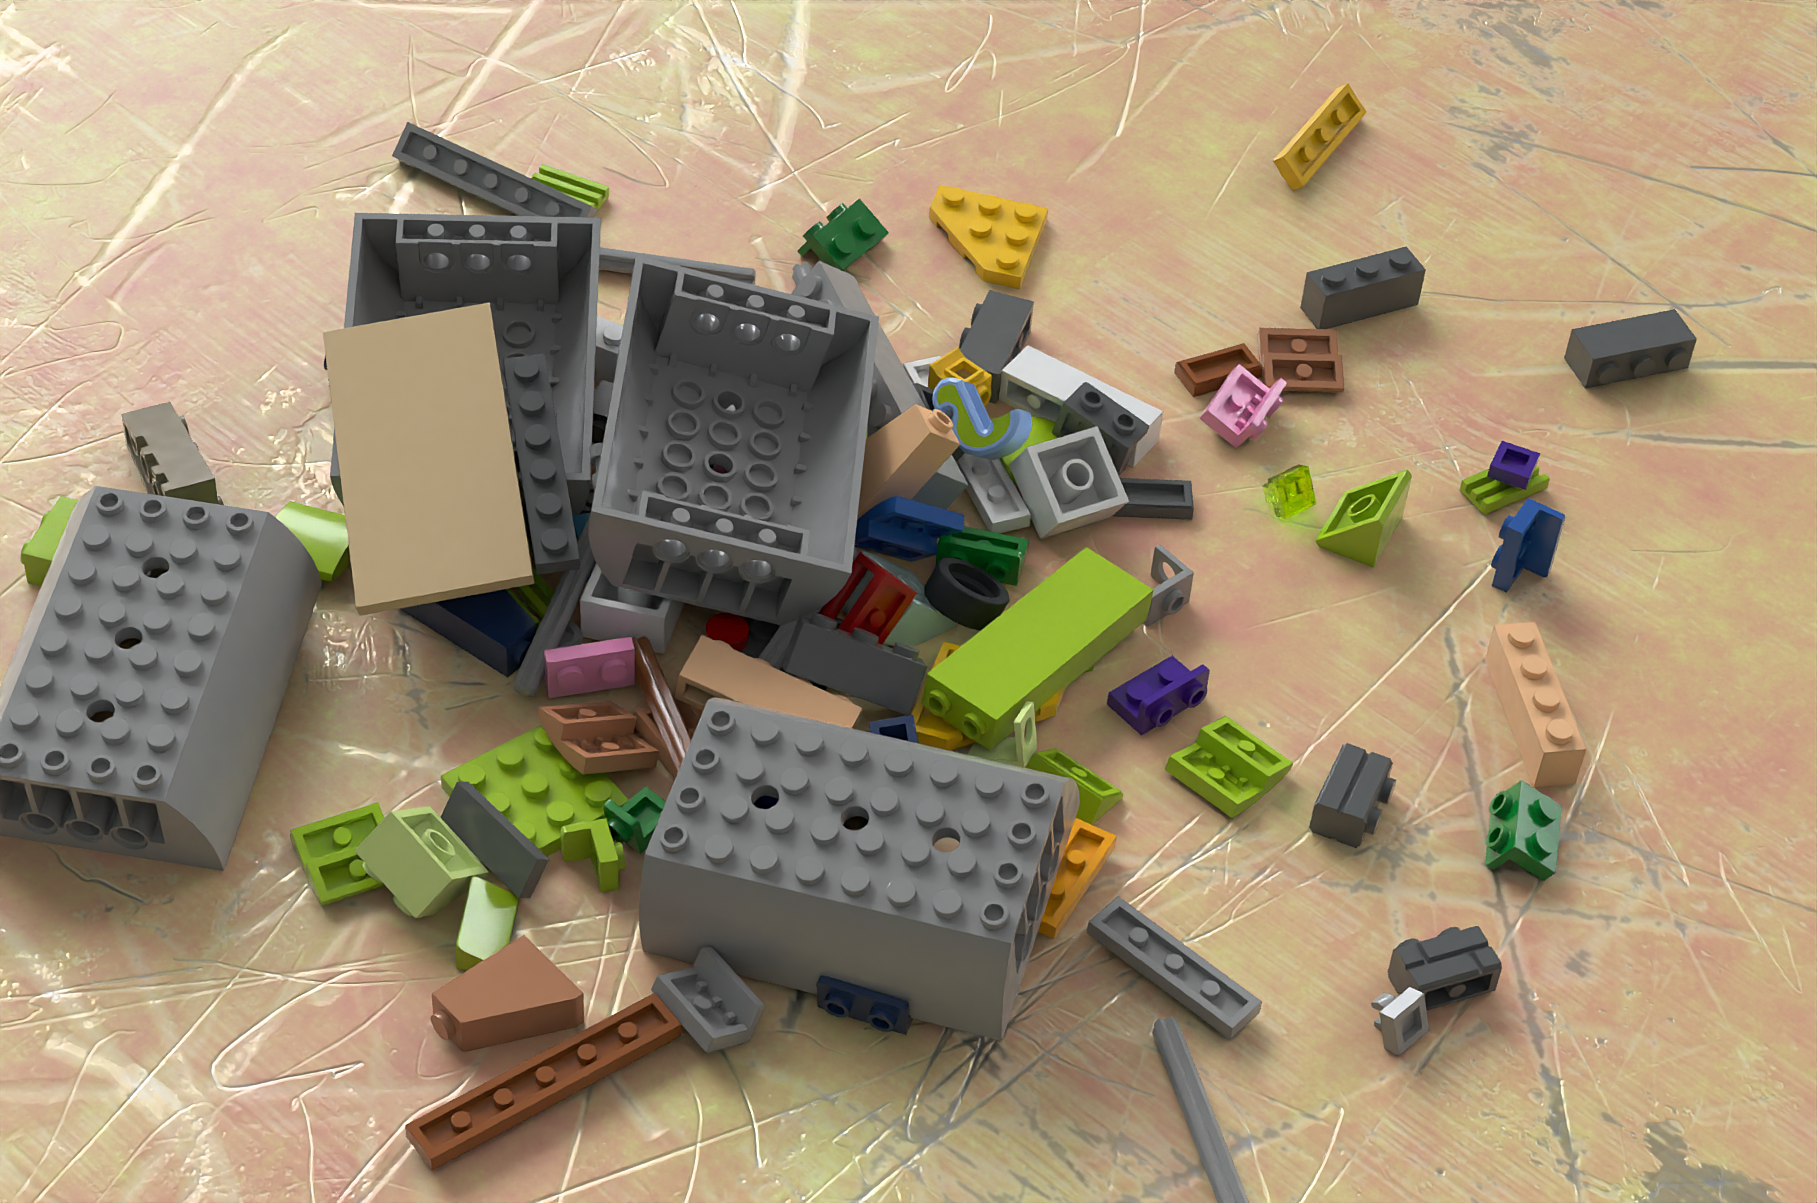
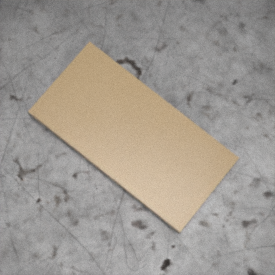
(426, 459)

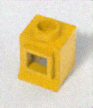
(957, 366)

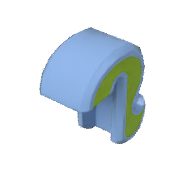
(972, 424)

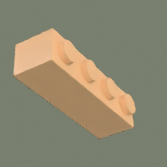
(724, 673)
(1535, 705)

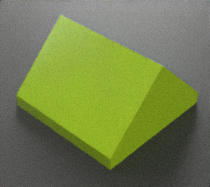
(1366, 519)

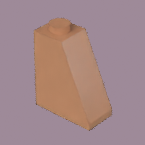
(507, 1000)

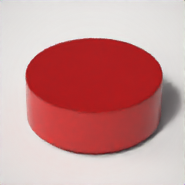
(729, 629)

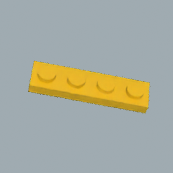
(1319, 137)

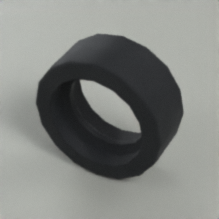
(965, 593)

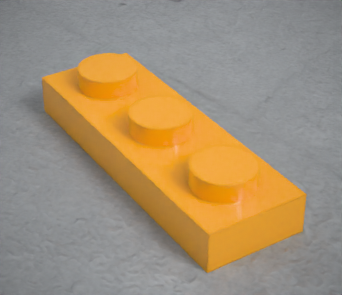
(1082, 860)

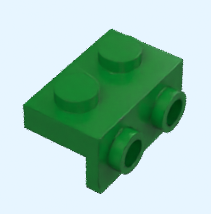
(845, 237)
(991, 551)
(1524, 829)

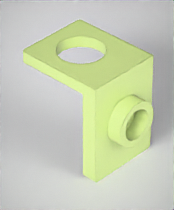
(1015, 749)

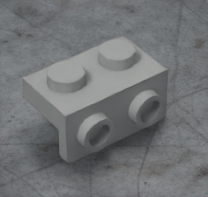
(711, 1002)

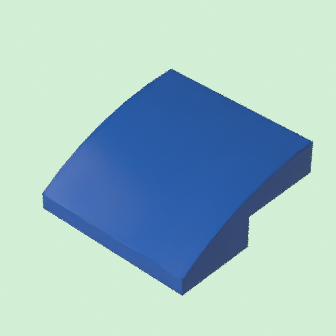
(905, 528)

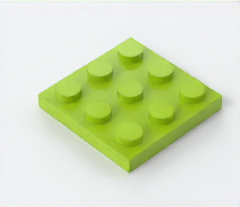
(536, 787)

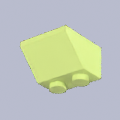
(419, 861)

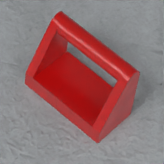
(878, 605)

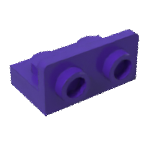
(1159, 694)

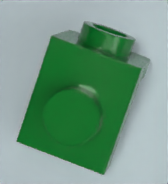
(635, 819)

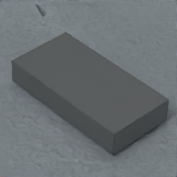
(1157, 499)

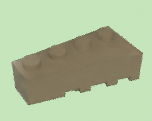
(167, 455)

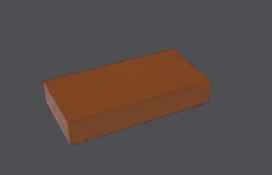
(1210, 370)

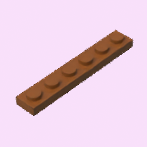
(542, 1081)

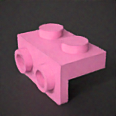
(1241, 406)
(589, 667)

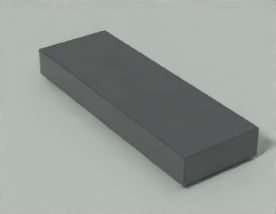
(494, 840)

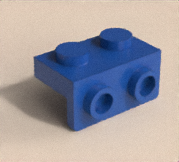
(1527, 544)

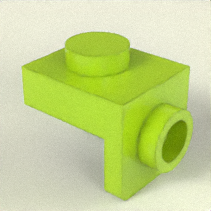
(594, 841)

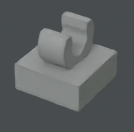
(1401, 1019)

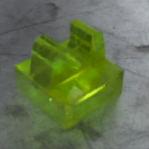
(1290, 491)

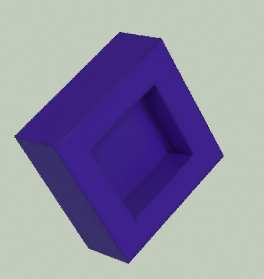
(1513, 465)

